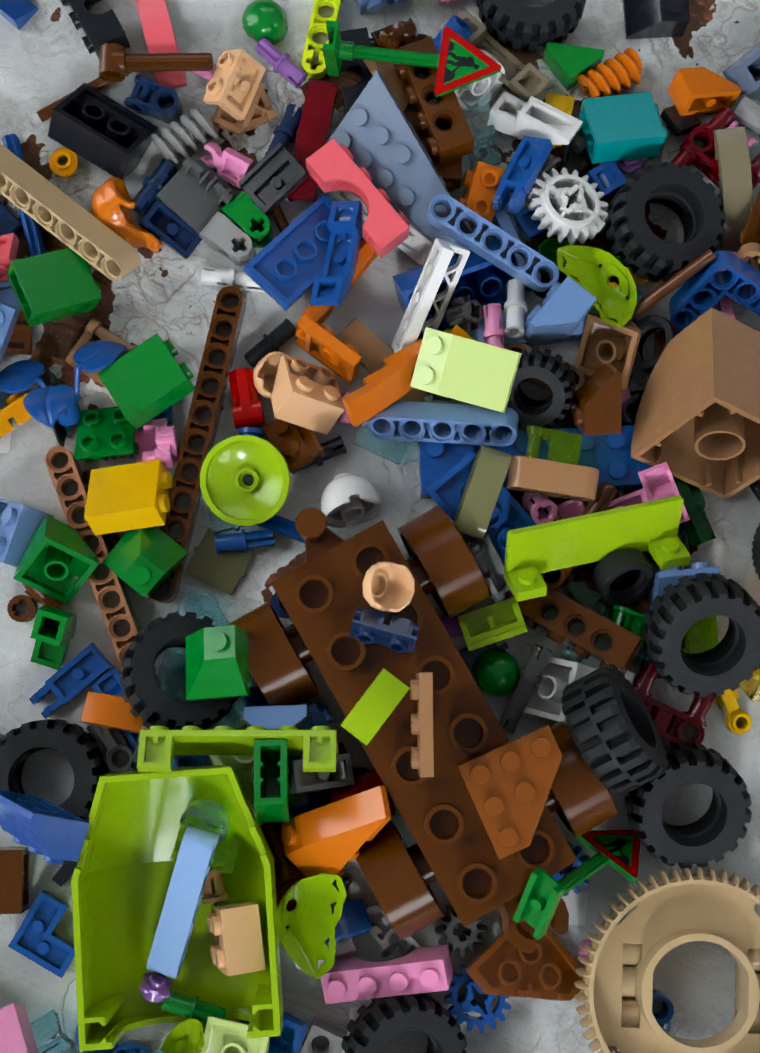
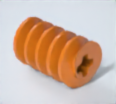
(611, 75)

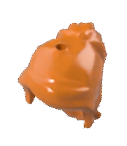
(112, 207)

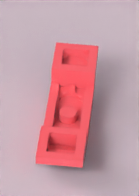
(160, 38)

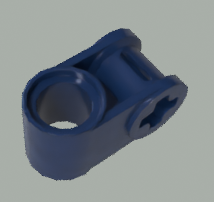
(150, 97)

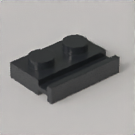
(273, 179)

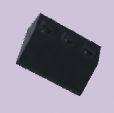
(655, 18)
(101, 131)

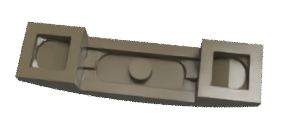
(518, 78)
(734, 181)

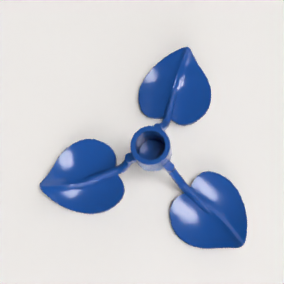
(60, 401)

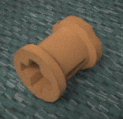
(220, 893)

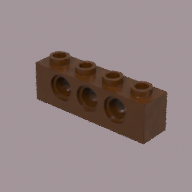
(443, 143)
(624, 643)

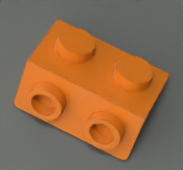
(480, 188)

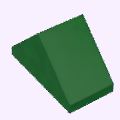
(570, 61)

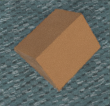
(608, 344)

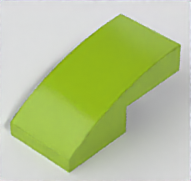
(375, 706)

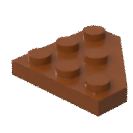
(512, 788)
(538, 975)

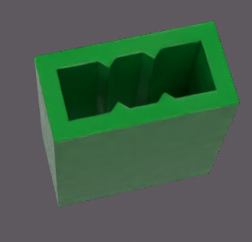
(53, 286)
(147, 380)
(271, 780)

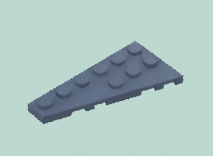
(394, 156)

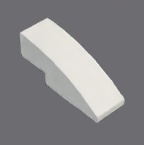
(533, 119)

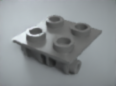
(196, 193)

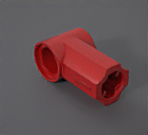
(246, 405)

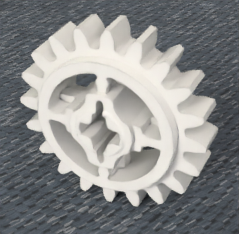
(578, 221)

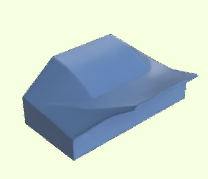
(276, 716)

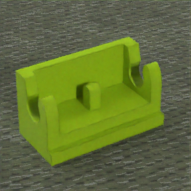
(492, 623)

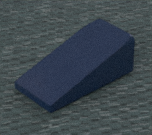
(170, 229)

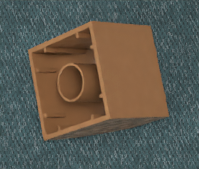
(704, 406)

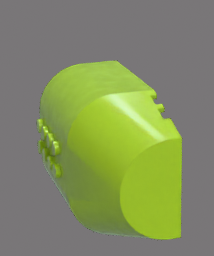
(121, 896)

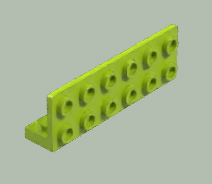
(589, 539)
(159, 745)

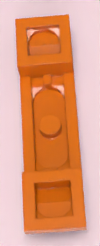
(110, 712)

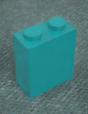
(622, 127)

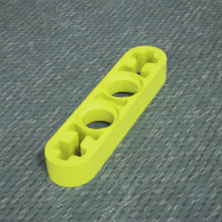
(316, 25)

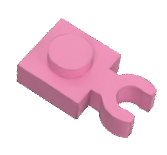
(231, 164)

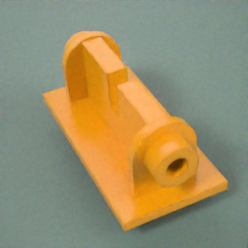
(14, 409)

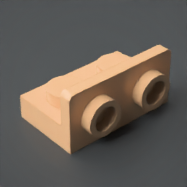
(234, 82)

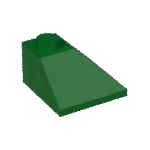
(145, 559)
(56, 561)
(217, 663)

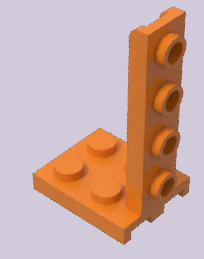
(320, 340)

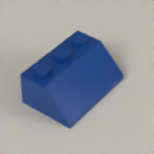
(42, 826)

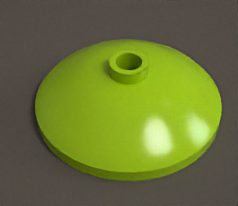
(225, 485)

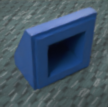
(17, 11)

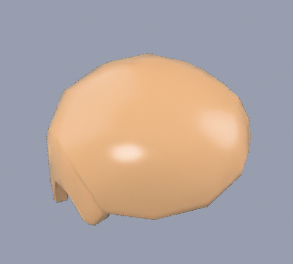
(265, 373)
(388, 586)

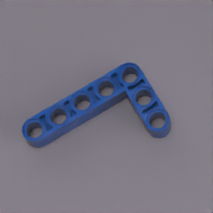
(715, 286)

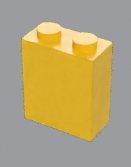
(128, 497)

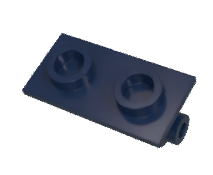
(398, 636)

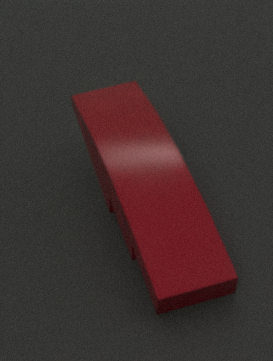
(313, 132)

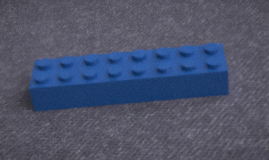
(604, 452)

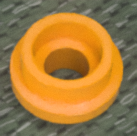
(63, 170)

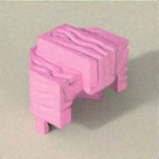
(158, 442)

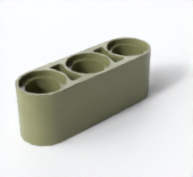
(481, 491)

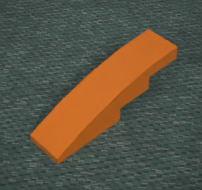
(383, 386)

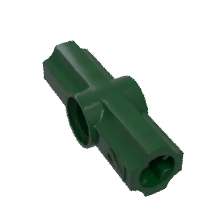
(698, 527)

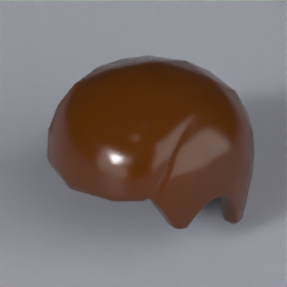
(395, 35)

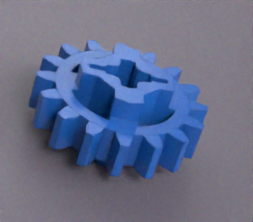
(467, 1003)

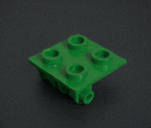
(104, 434)

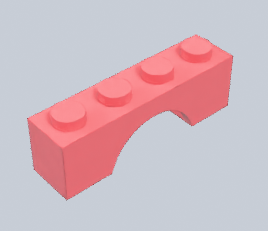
(335, 170)

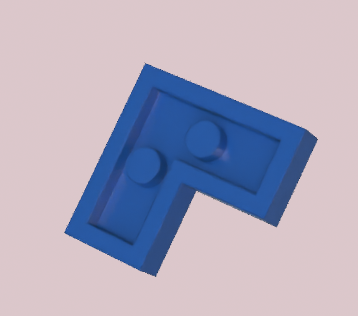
(37, 937)

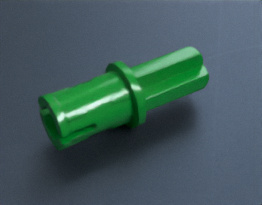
(191, 1007)

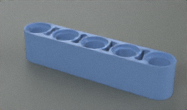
(507, 244)
(457, 430)

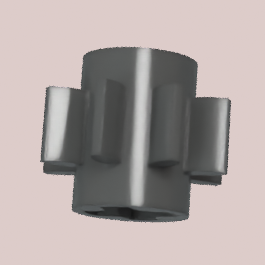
(464, 313)

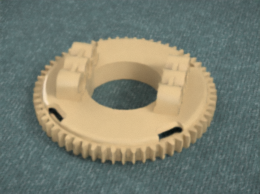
(624, 955)

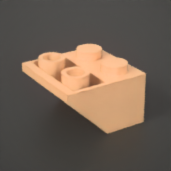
(306, 395)
(236, 937)

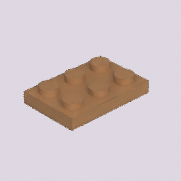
(422, 724)

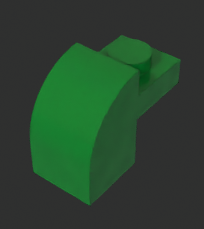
(52, 633)

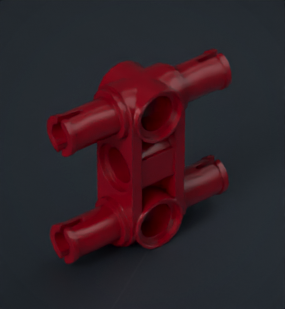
(705, 157)
(669, 720)

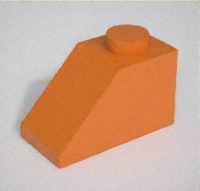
(701, 91)

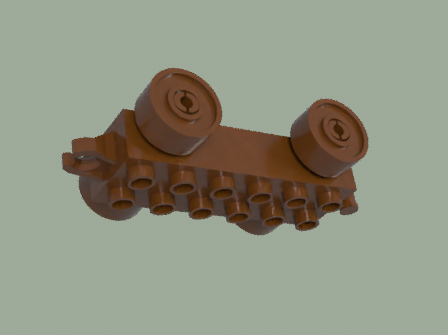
(436, 809)

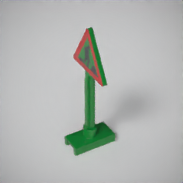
(456, 64)
(544, 892)

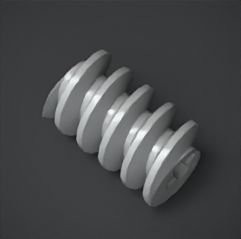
(184, 135)

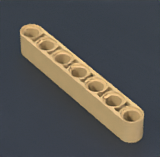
(65, 218)

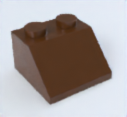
(599, 403)

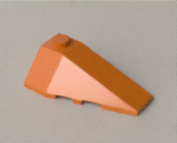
(334, 833)

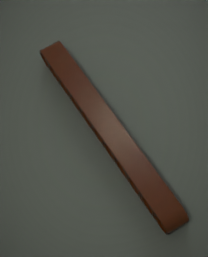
(207, 430)

